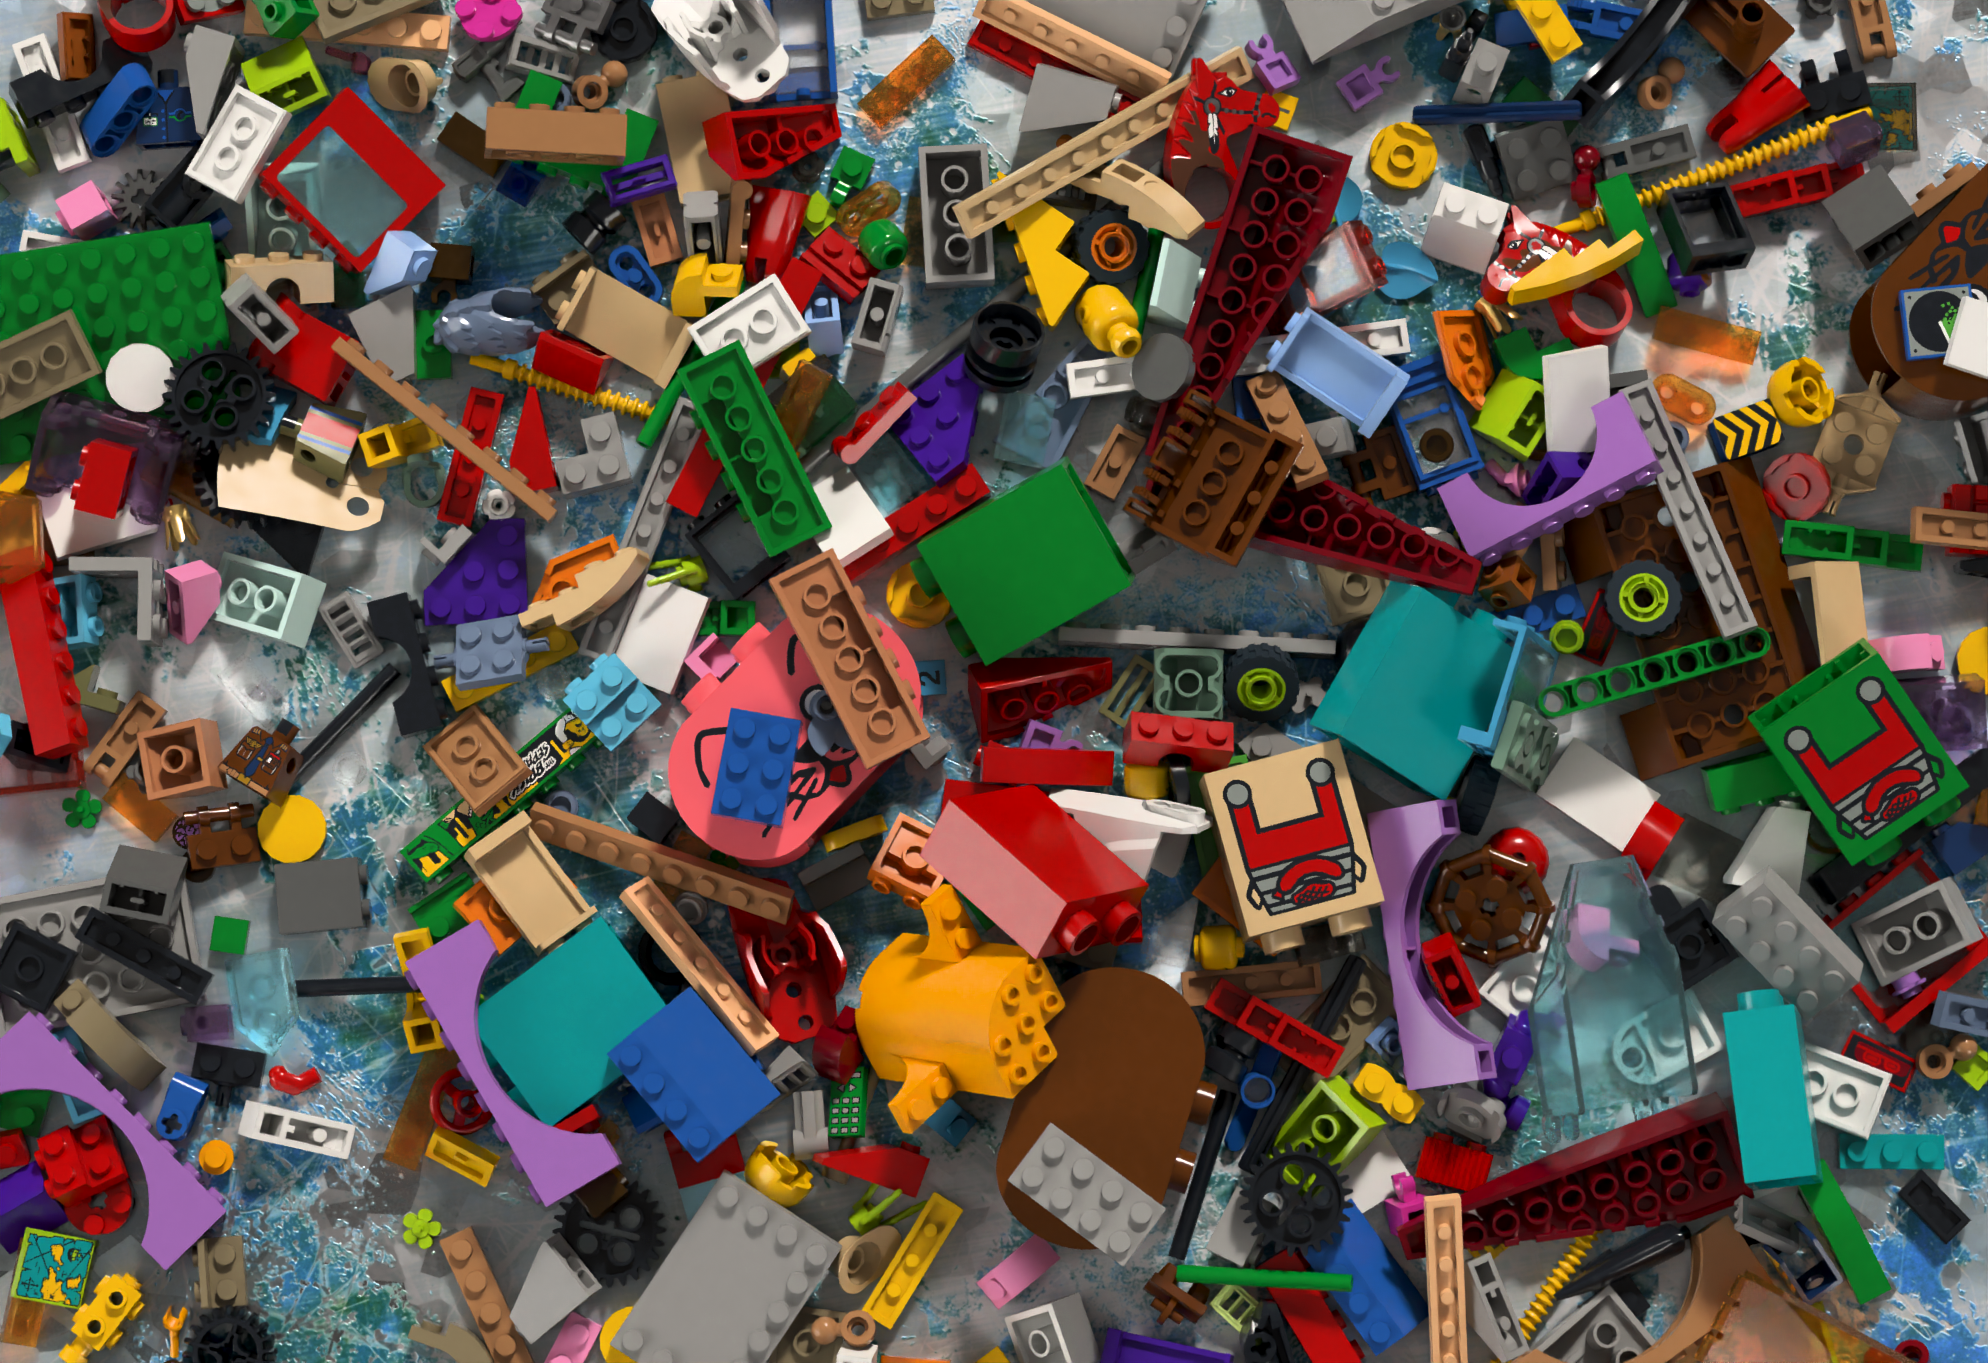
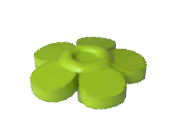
(421, 1228)

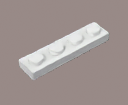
(64, 134)

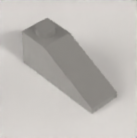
(1491, 1310)

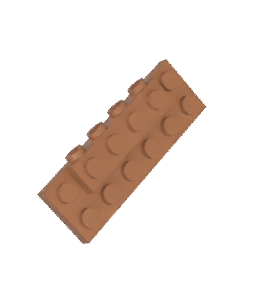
(850, 658)

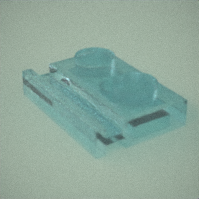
(1025, 429)
(888, 473)

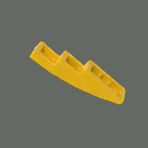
(1567, 273)

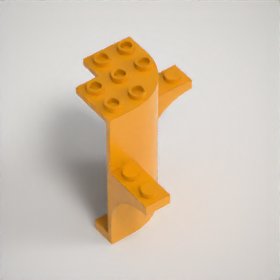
(954, 1013)

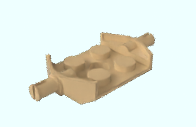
(1874, 424)

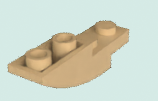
(1148, 198)
(598, 589)

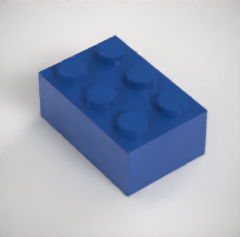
(756, 768)

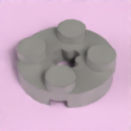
(1472, 1114)

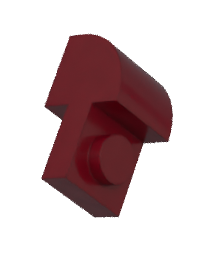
(837, 1048)

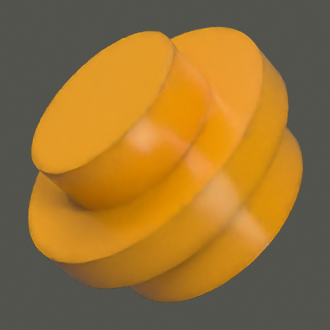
(216, 1157)

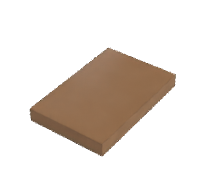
(477, 760)

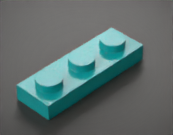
(1891, 1151)

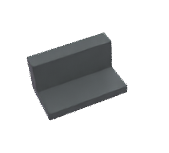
(836, 876)

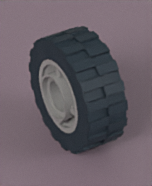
(1476, 794)

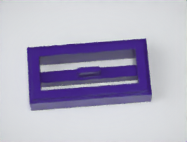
(644, 192)

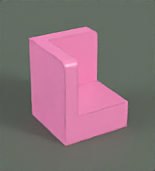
(711, 657)

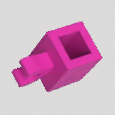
(1407, 1203)

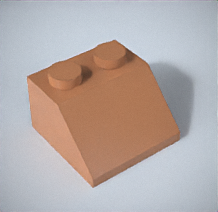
(182, 760)

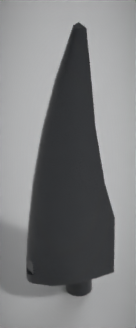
(1629, 1260)

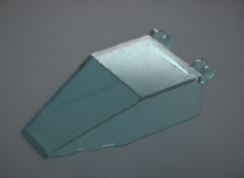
(1608, 1002)

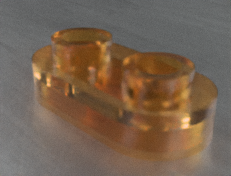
(868, 207)
(1682, 398)

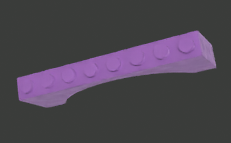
(452, 982)
(1432, 1041)
(177, 1202)

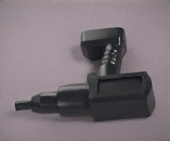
(1462, 46)
(1484, 157)

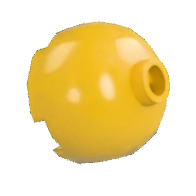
(1800, 393)
(777, 1176)

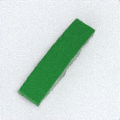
(1646, 269)
(1849, 543)
(1844, 1237)

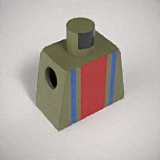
(325, 438)

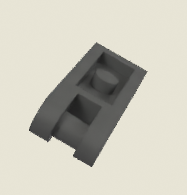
(1648, 152)

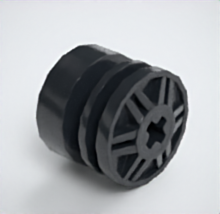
(1003, 347)

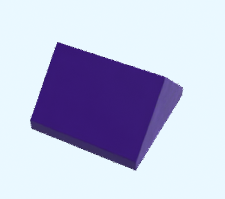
(26, 1205)

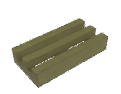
(1115, 717)

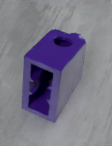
(1555, 476)

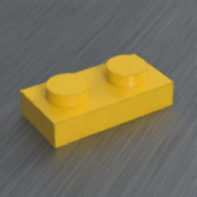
(462, 1156)

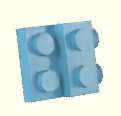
(79, 609)
(611, 701)

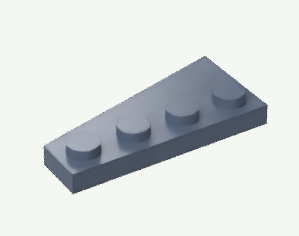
(1067, 412)

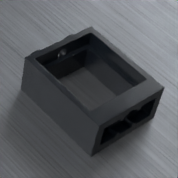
(1713, 256)
(754, 578)

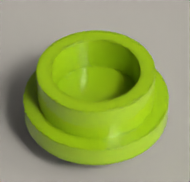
(1566, 636)

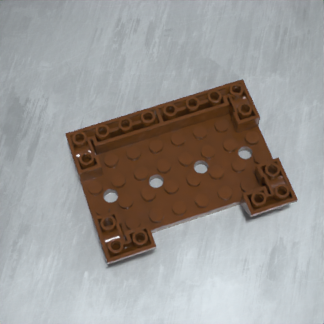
(1688, 717)

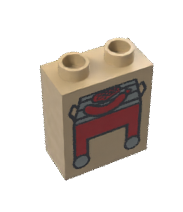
(1292, 846)

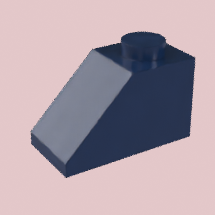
(1958, 845)

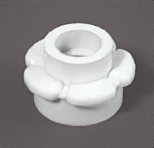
(495, 496)

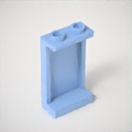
(1337, 370)

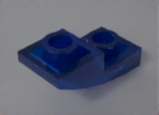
(521, 182)

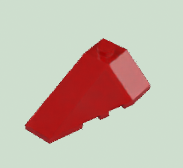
(766, 140)
(1031, 688)

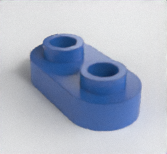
(637, 276)

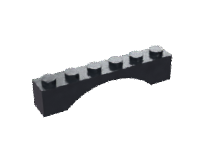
(1628, 56)

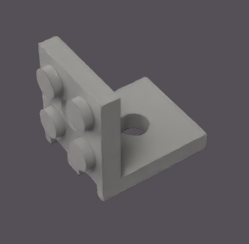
(151, 590)

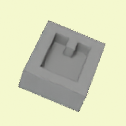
(452, 543)
(931, 752)

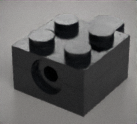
(1686, 929)

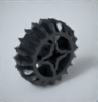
(239, 1322)

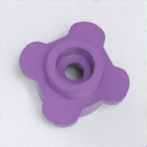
(1908, 985)

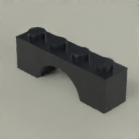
(43, 98)
(418, 708)

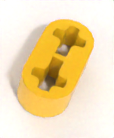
(855, 832)

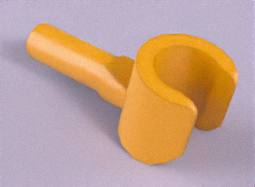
(174, 1325)

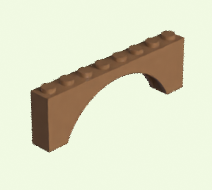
(1716, 1260)

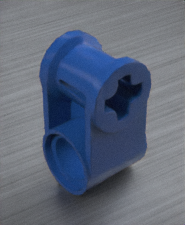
(183, 1099)

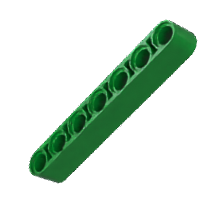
(1637, 682)

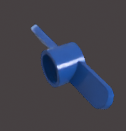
(1247, 1110)

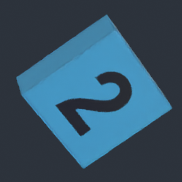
(932, 677)

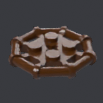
(1498, 888)

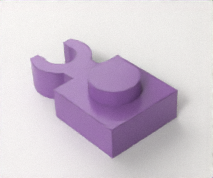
(1272, 69)
(1363, 85)
(1044, 736)

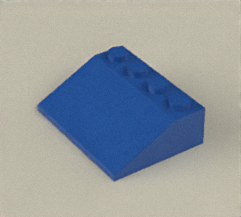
(693, 1074)

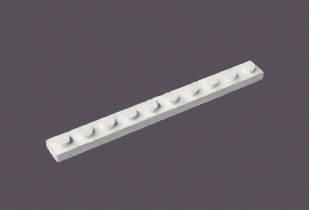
(1115, 373)

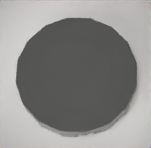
(1163, 367)

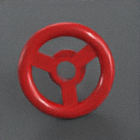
(471, 1110)

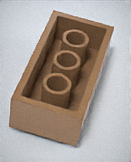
(555, 135)

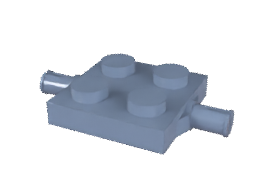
(490, 653)

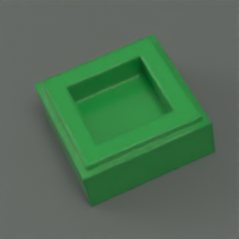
(230, 935)

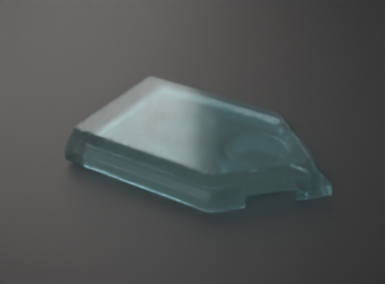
(263, 996)

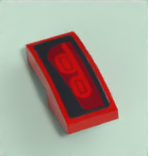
(1598, 632)
(1880, 1056)

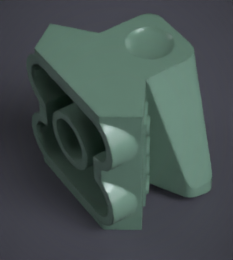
(1188, 683)

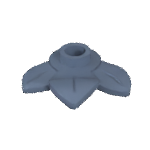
(826, 728)

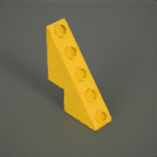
(1051, 275)

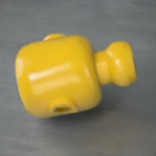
(1108, 320)

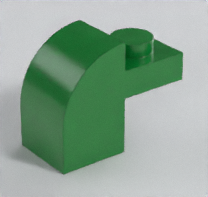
(1519, 356)

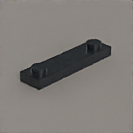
(144, 956)

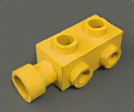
(107, 1313)

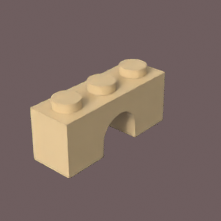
(310, 273)

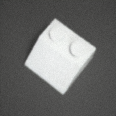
(1464, 228)
(1054, 1333)

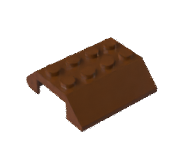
(1214, 482)

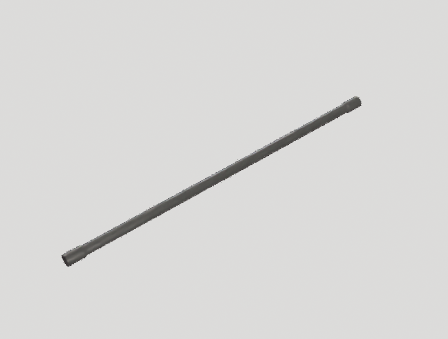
(940, 352)

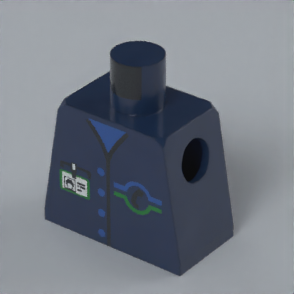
(170, 118)

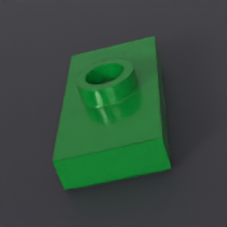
(433, 360)

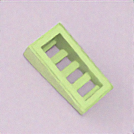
(1220, 1298)

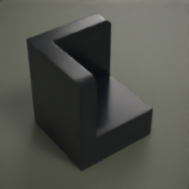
(654, 818)

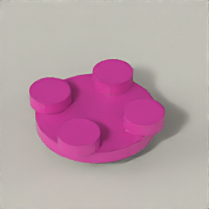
(488, 18)

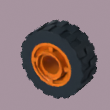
(1129, 250)

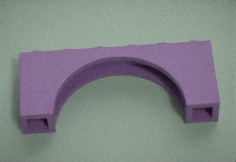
(1618, 464)

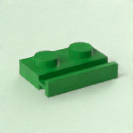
(437, 909)

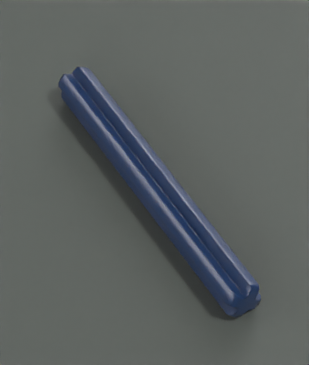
(1497, 112)

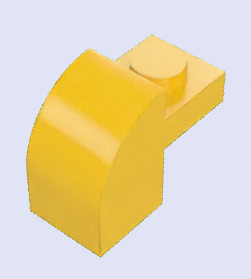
(700, 281)
(392, 443)

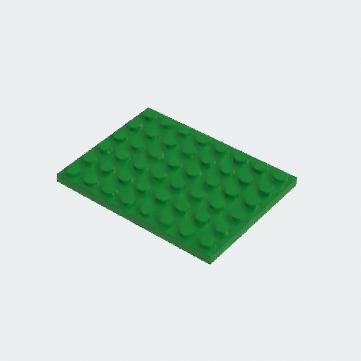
(123, 291)

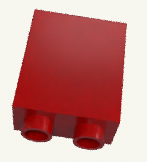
(1035, 871)

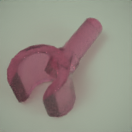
(359, 61)

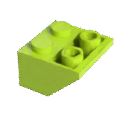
(287, 77)
(1512, 415)

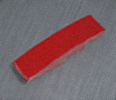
(1792, 188)
(1046, 766)
(1274, 1027)

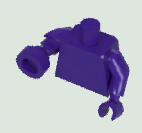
(1511, 1055)

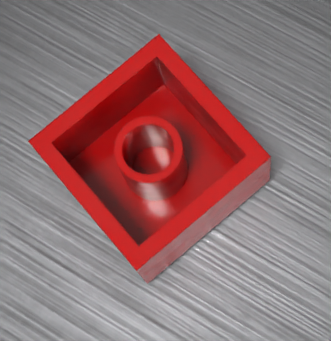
(104, 478)

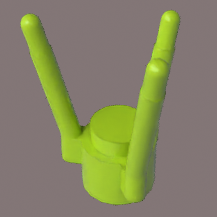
(689, 572)
(869, 1216)

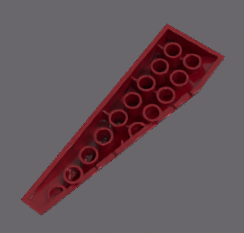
(1264, 240)
(1349, 534)
(1634, 1175)

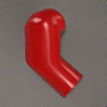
(291, 1083)

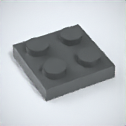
(1535, 158)

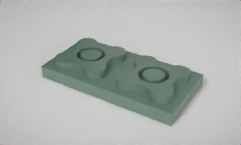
(1525, 747)

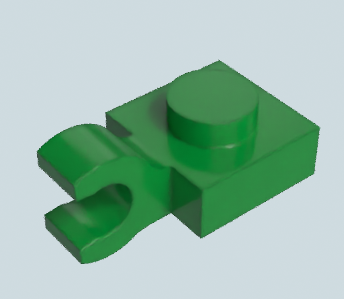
(851, 173)

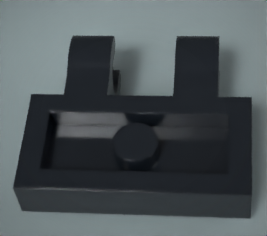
(1836, 95)

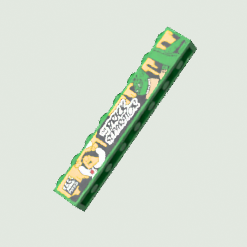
(547, 755)

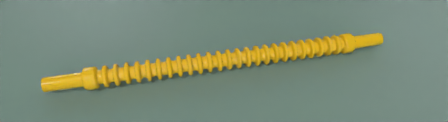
(1588, 220)
(511, 369)
(1554, 1284)

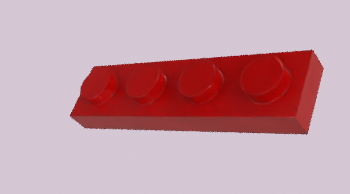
(464, 477)

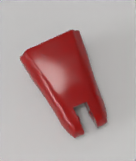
(1757, 108)
(773, 230)

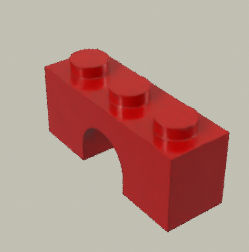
(1152, 736)

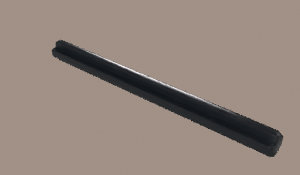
(1298, 1073)

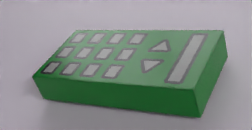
(849, 1106)

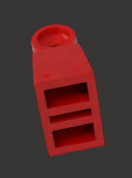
(307, 358)

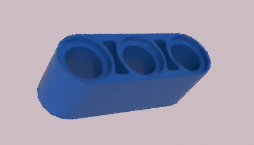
(118, 109)

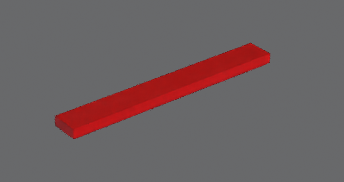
(700, 470)

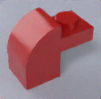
(1653, 837)

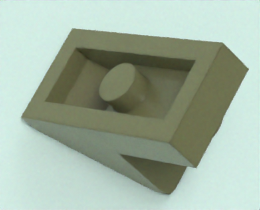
(102, 700)

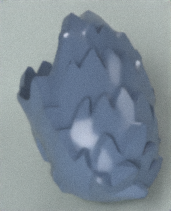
(489, 323)

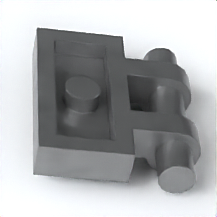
(585, 14)

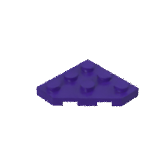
(941, 422)
(483, 579)

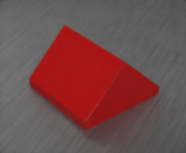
(571, 361)

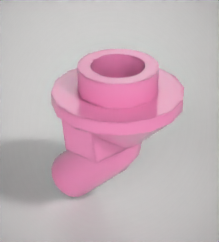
(1515, 479)

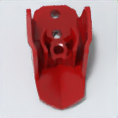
(790, 955)

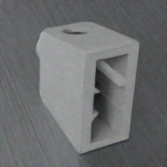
(1481, 72)

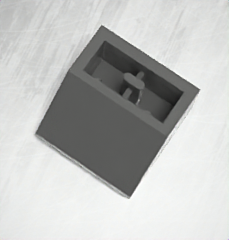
(144, 885)

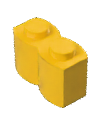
(1379, 1087)

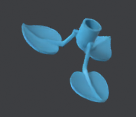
(1406, 265)

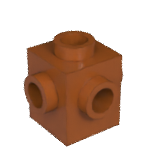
(1507, 583)

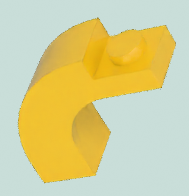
(420, 1031)

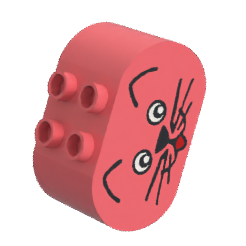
(778, 682)

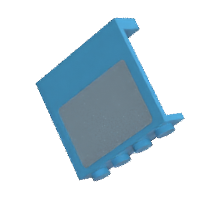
(1527, 674)

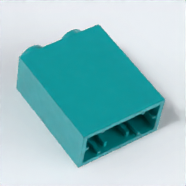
(1413, 685)
(564, 1018)
(1772, 1092)

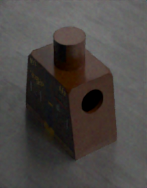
(265, 762)

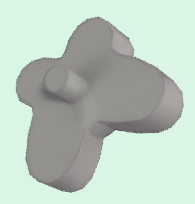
(1309, 694)

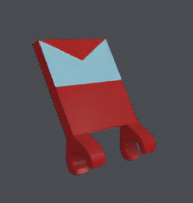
(696, 1178)

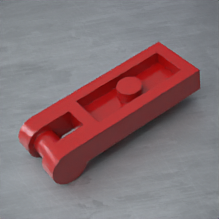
(873, 424)

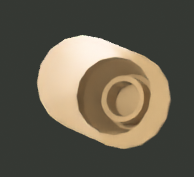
(402, 83)
(865, 1257)

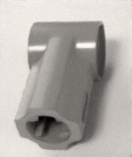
(810, 1131)

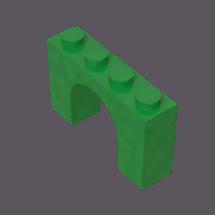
(640, 131)

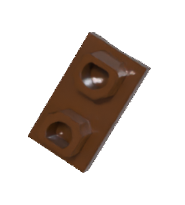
(1172, 1300)

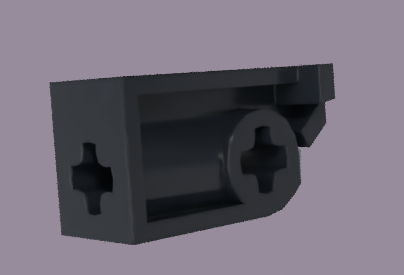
(173, 201)
(1268, 1325)

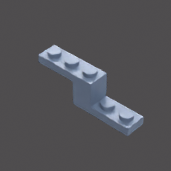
(1961, 1013)

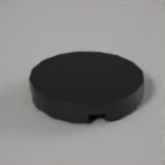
(629, 32)

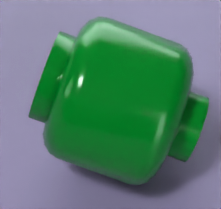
(883, 244)

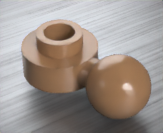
(612, 75)
(1655, 91)
(1961, 1047)
(826, 1330)

